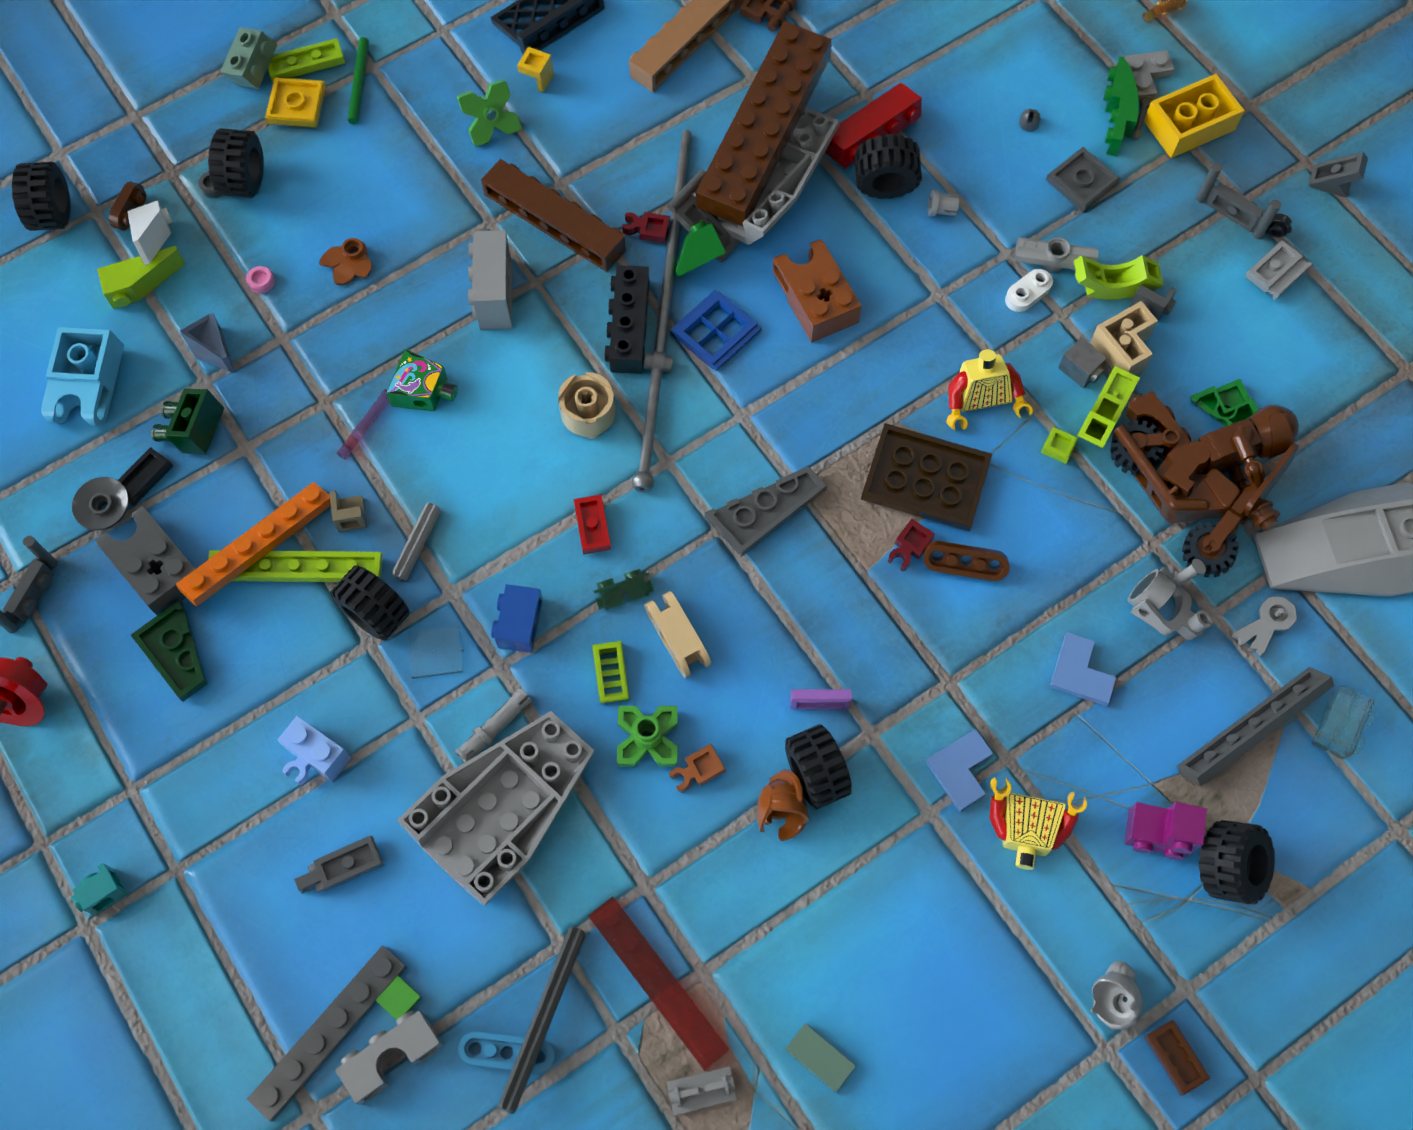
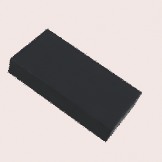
(144, 475)

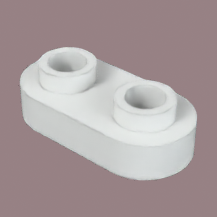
(1030, 288)

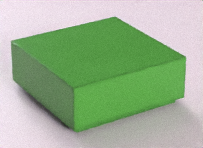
(398, 998)

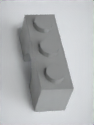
(363, 1070)

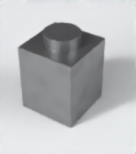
(1083, 363)

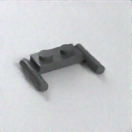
(1235, 206)
(688, 214)
(30, 588)

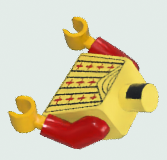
(984, 384)
(1031, 823)

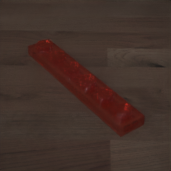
(658, 983)

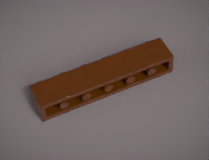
(554, 215)

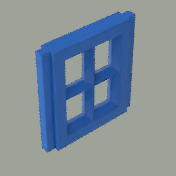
(731, 346)

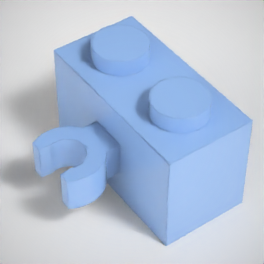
(312, 751)

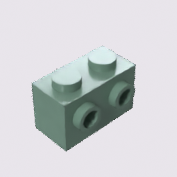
(248, 58)

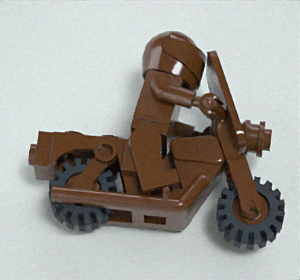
(1192, 478)

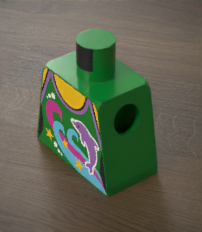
(419, 383)

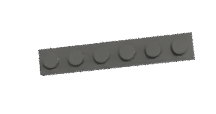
(1255, 726)
(326, 1034)

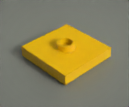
(295, 102)

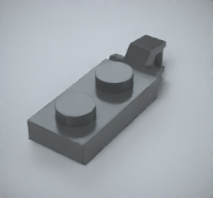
(341, 866)

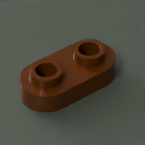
(129, 198)

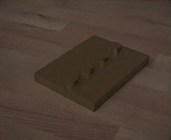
(926, 477)

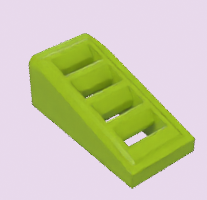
(610, 648)

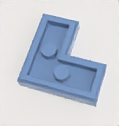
(1074, 676)
(953, 766)

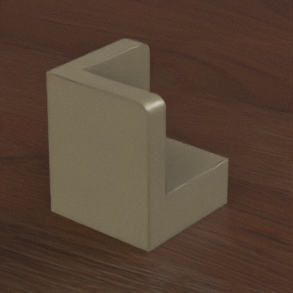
(348, 512)

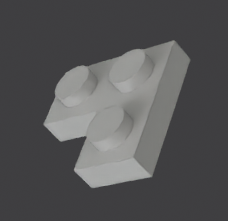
(1149, 67)

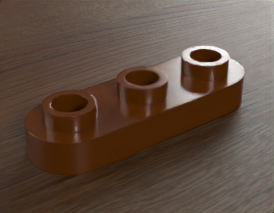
(977, 567)

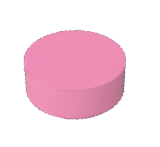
(260, 279)

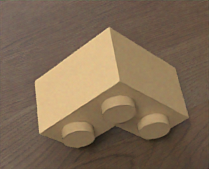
(1123, 336)

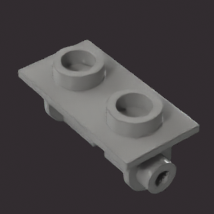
(701, 1090)

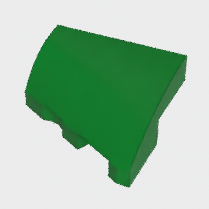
(1227, 403)

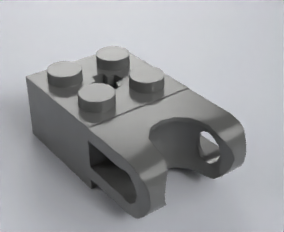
(149, 562)

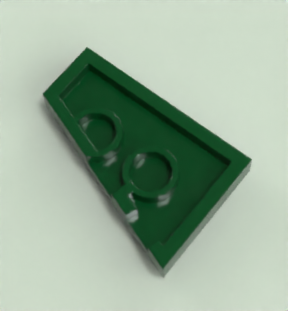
(172, 650)

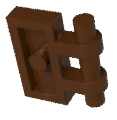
(759, 9)

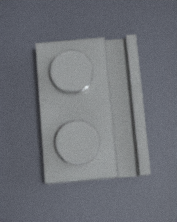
(1278, 270)

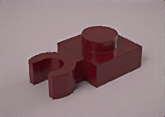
(650, 227)
(911, 542)

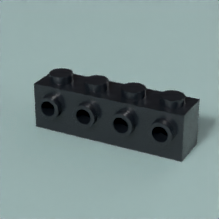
(628, 319)

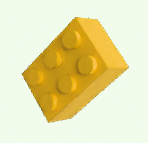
(1193, 115)

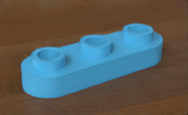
(492, 1050)

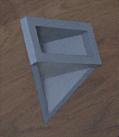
(208, 342)

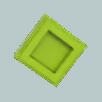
(1059, 445)

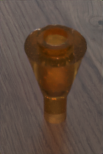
(1163, 7)

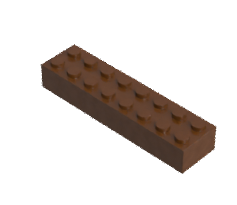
(763, 123)

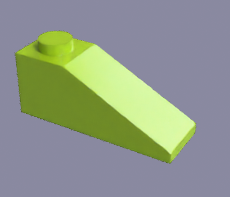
(132, 280)

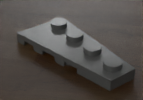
(756, 516)

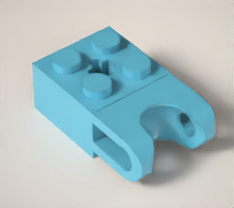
(81, 373)

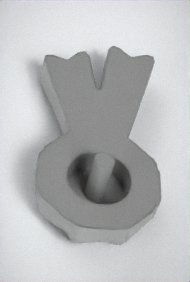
(1275, 615)

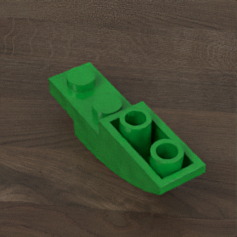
(1122, 104)

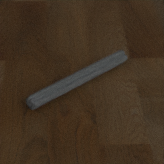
(541, 1021)

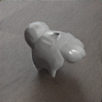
(1110, 994)

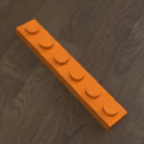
(254, 544)

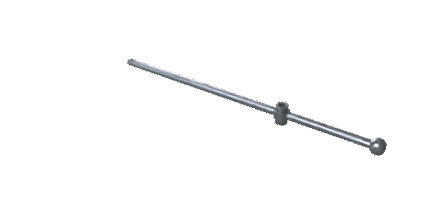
(658, 362)

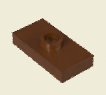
(1177, 1057)

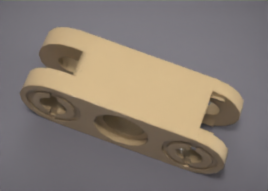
(677, 634)

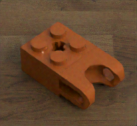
(817, 292)

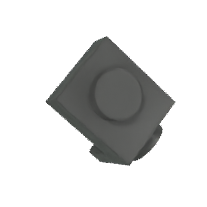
(1154, 302)

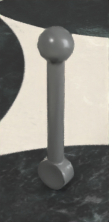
(1145, 103)

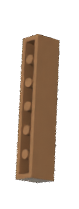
(679, 40)

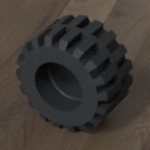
(236, 163)
(888, 166)
(41, 196)
(370, 602)
(819, 766)
(1237, 862)

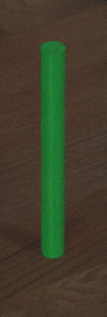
(358, 80)

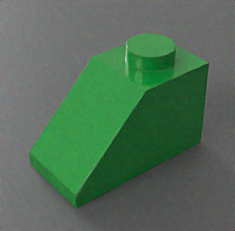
(698, 248)

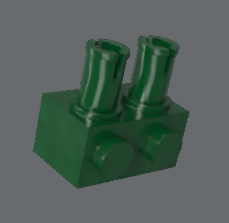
(192, 421)

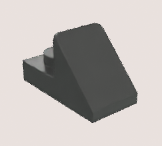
(1337, 174)

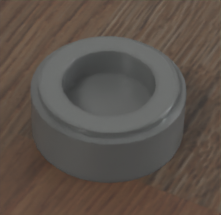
(206, 186)

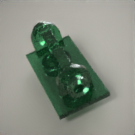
(632, 584)

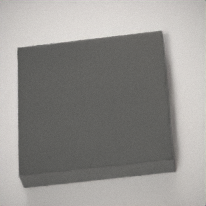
(1083, 179)

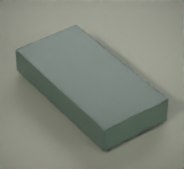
(820, 1058)

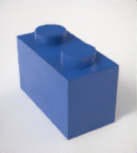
(517, 618)

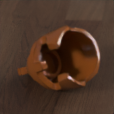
(783, 800)

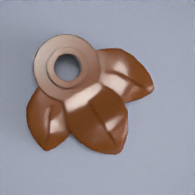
(344, 263)

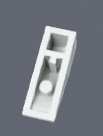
(149, 229)

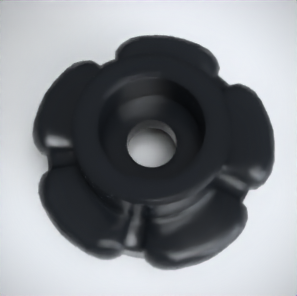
(1280, 226)

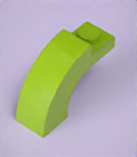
(1119, 280)
(1108, 407)

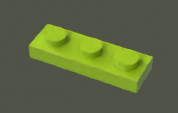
(306, 60)

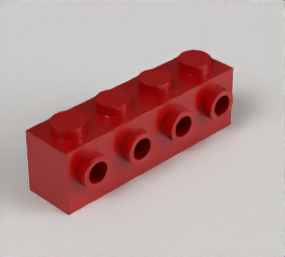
(882, 116)

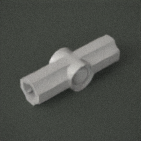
(1043, 253)

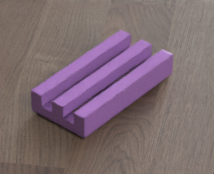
(820, 698)

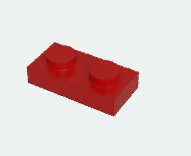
(592, 524)

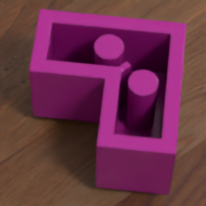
(1169, 831)

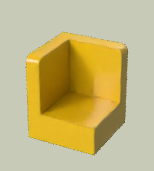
(537, 65)

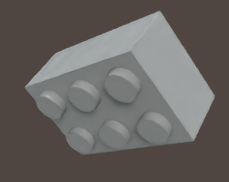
(491, 279)

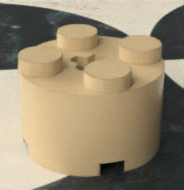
(587, 404)

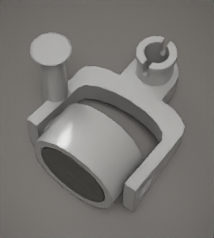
(1156, 590)

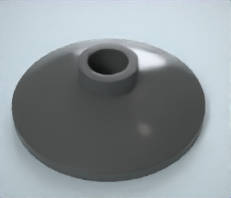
(93, 496)

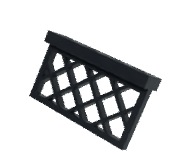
(550, 27)

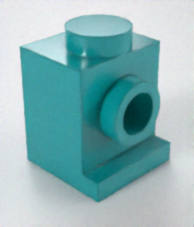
(98, 891)

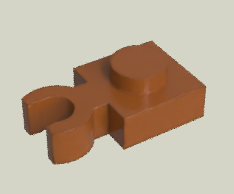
(702, 767)

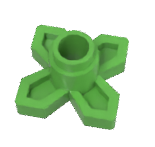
(484, 123)
(657, 745)

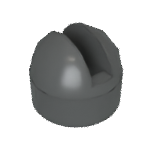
(1029, 126)

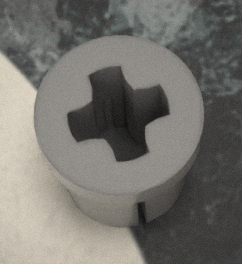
(942, 204)

